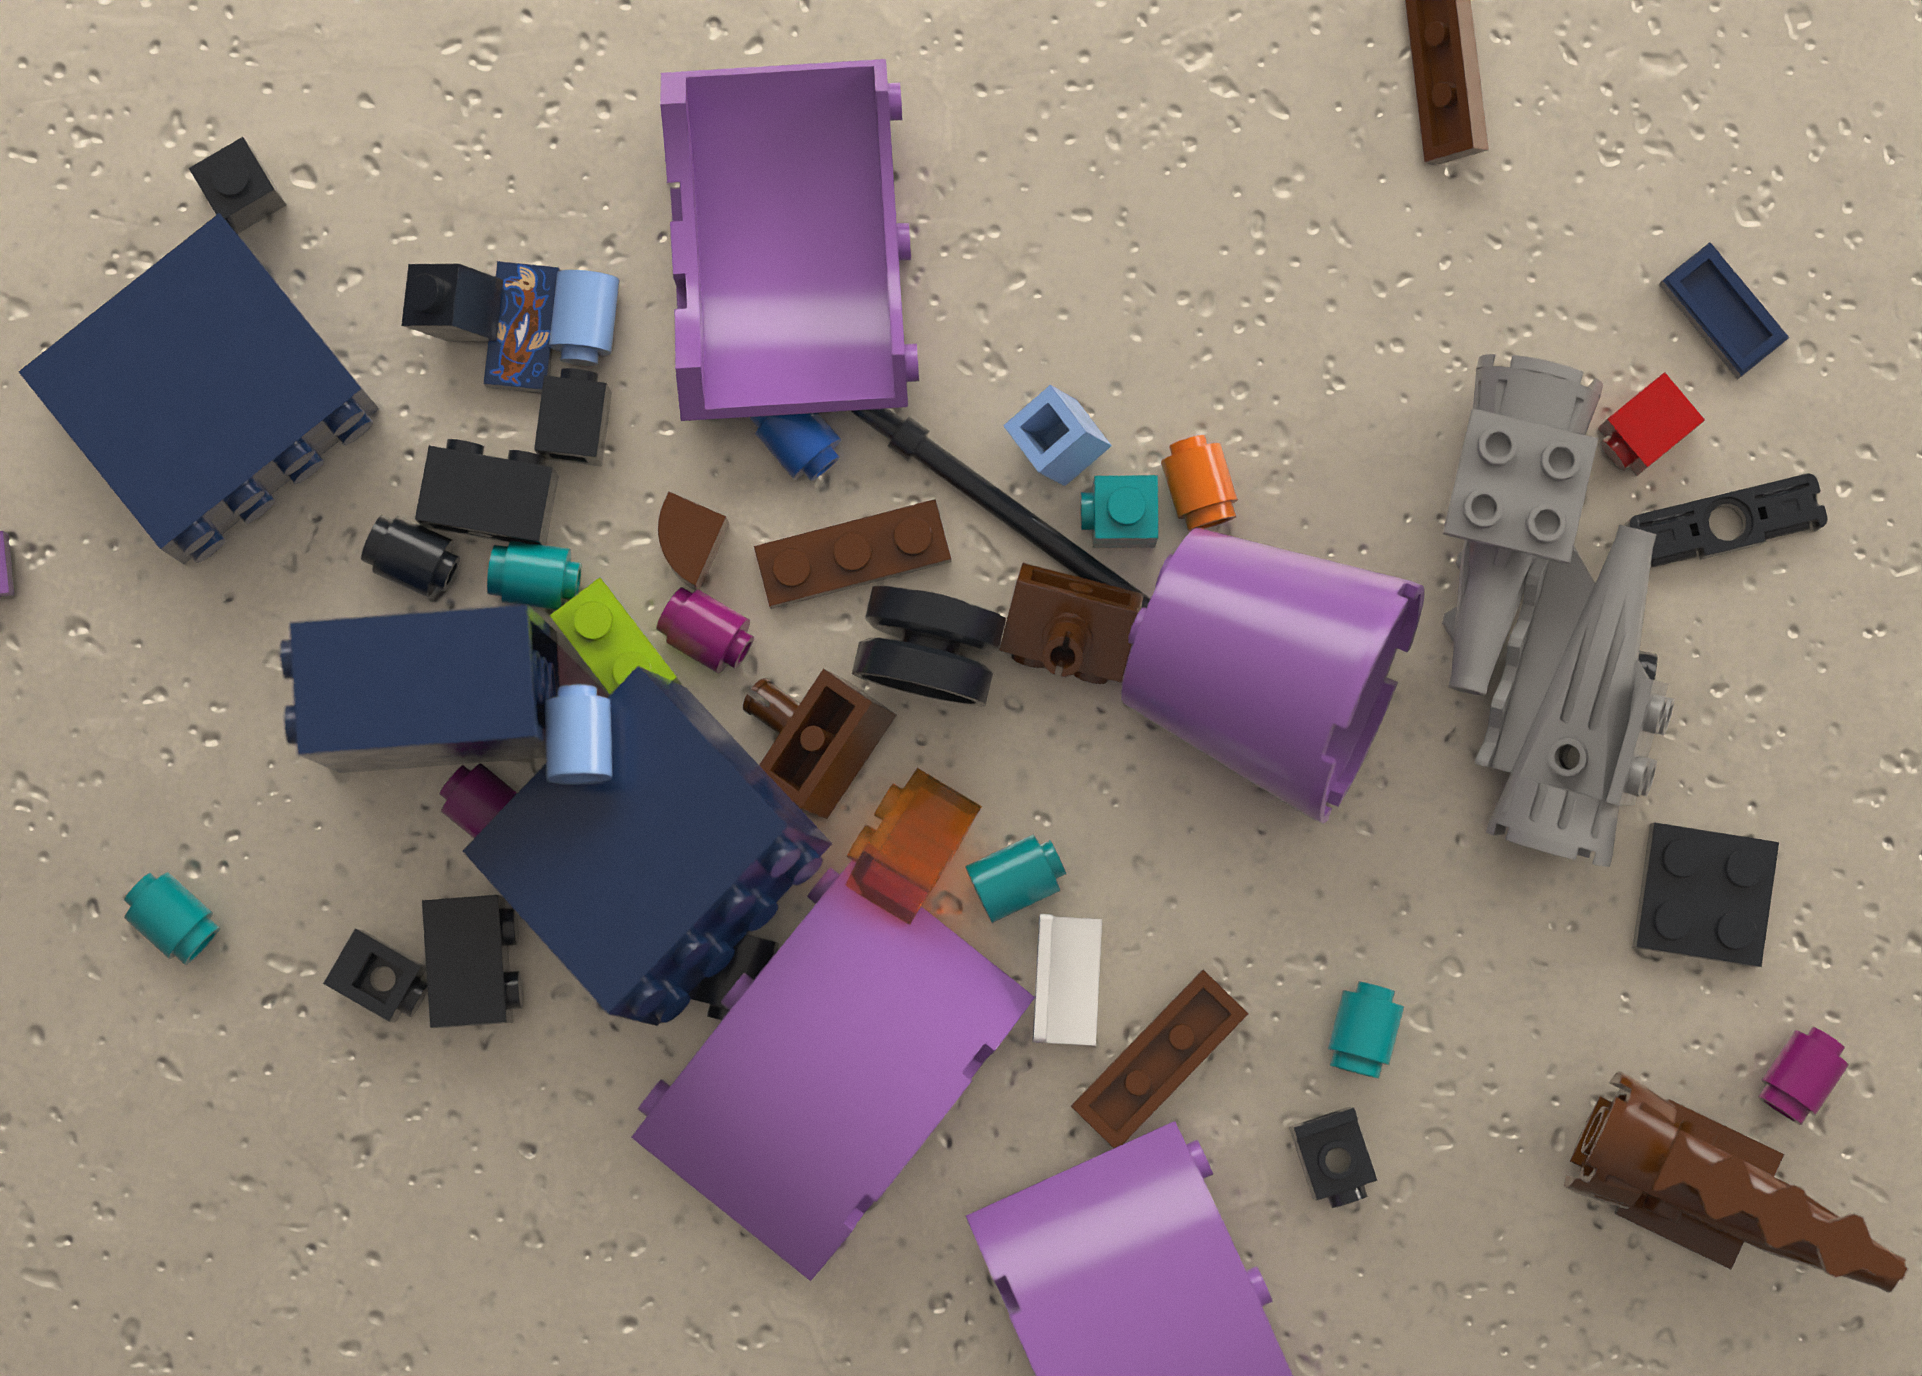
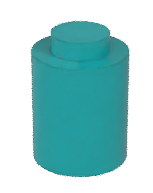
(1016, 876)

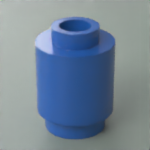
(799, 442)

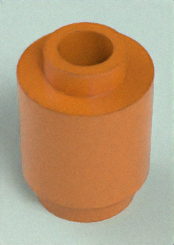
(1199, 483)

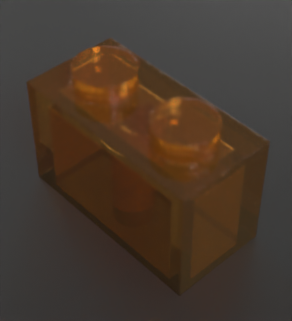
(911, 845)

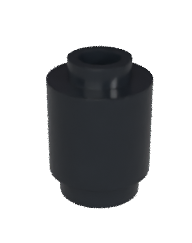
(410, 555)

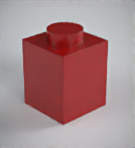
(1648, 425)

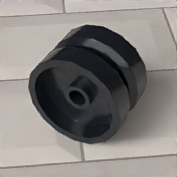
(930, 635)

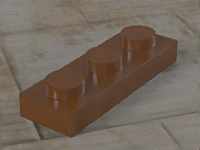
(1446, 79)
(852, 554)
(1159, 1059)

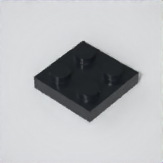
(1705, 895)

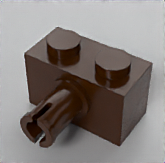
(1070, 625)
(820, 739)

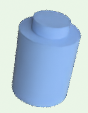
(583, 316)
(578, 736)

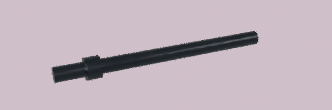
(910, 440)

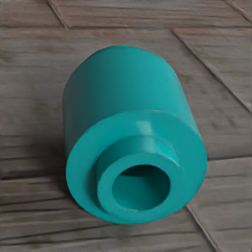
(533, 575)
(170, 917)
(1365, 1030)

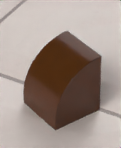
(690, 538)

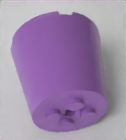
(1271, 662)

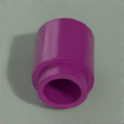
(705, 630)
(474, 798)
(1803, 1074)

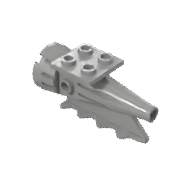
(1514, 498)
(1577, 684)

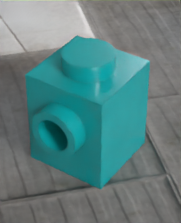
(1122, 511)

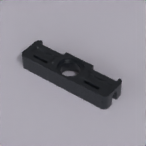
(1765, 513)

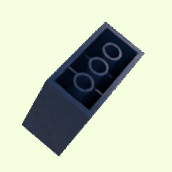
(200, 392)
(420, 688)
(661, 865)

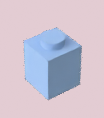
(1057, 435)

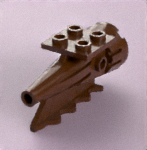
(1714, 1189)

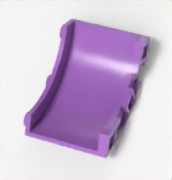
(786, 240)
(830, 1071)
(1128, 1269)

